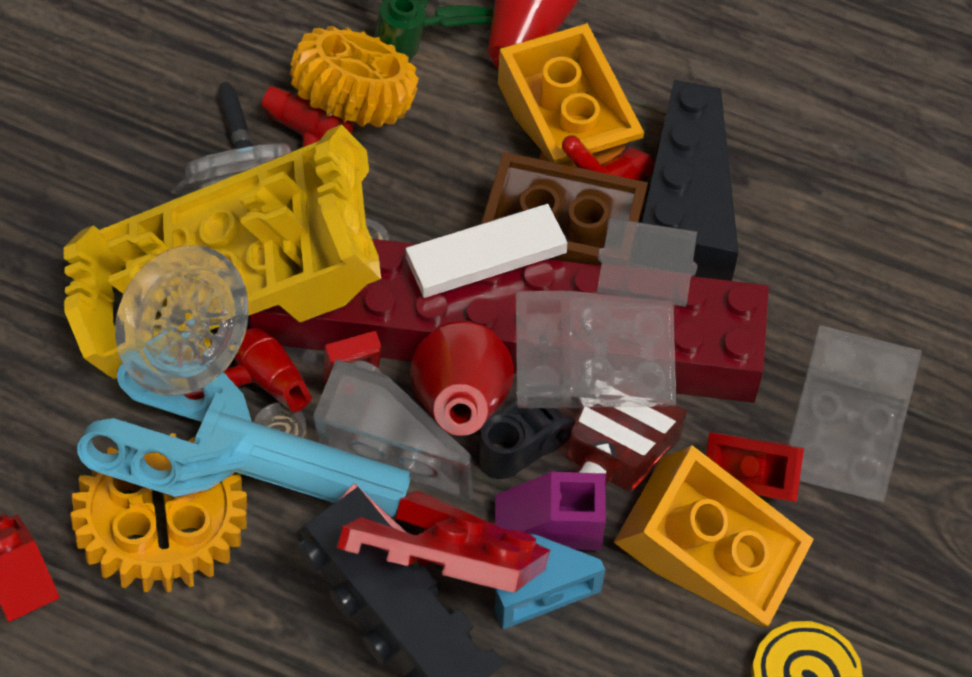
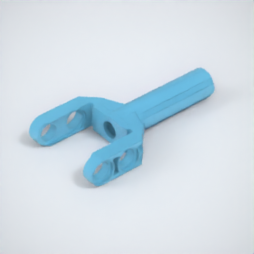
(233, 444)

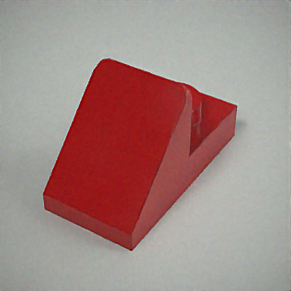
(760, 465)

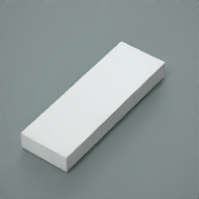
(486, 250)

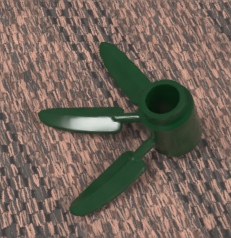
(403, 21)

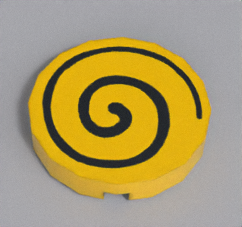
(805, 651)

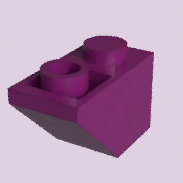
(558, 508)

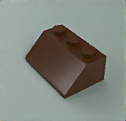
(577, 196)

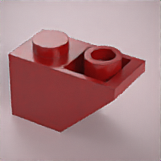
(23, 573)

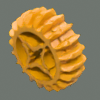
(353, 76)

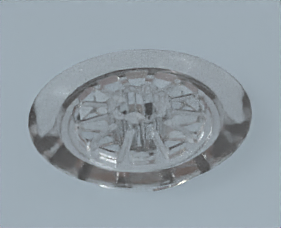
(225, 164)
(143, 299)

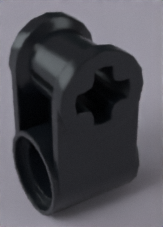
(528, 432)

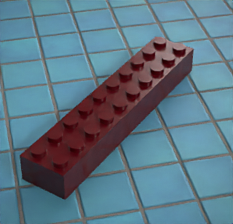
(715, 334)

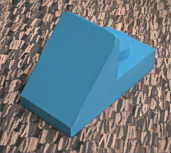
(566, 579)

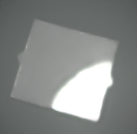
(647, 261)

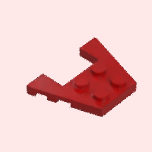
(454, 539)

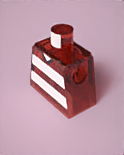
(624, 441)

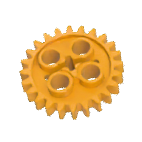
(107, 516)

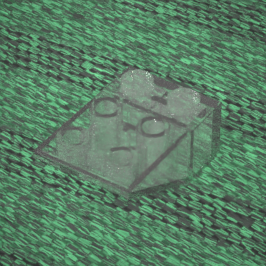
(594, 350)
(853, 411)

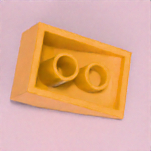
(565, 89)
(714, 537)

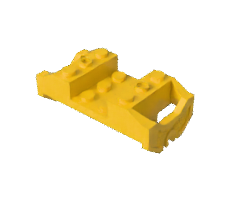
(276, 223)

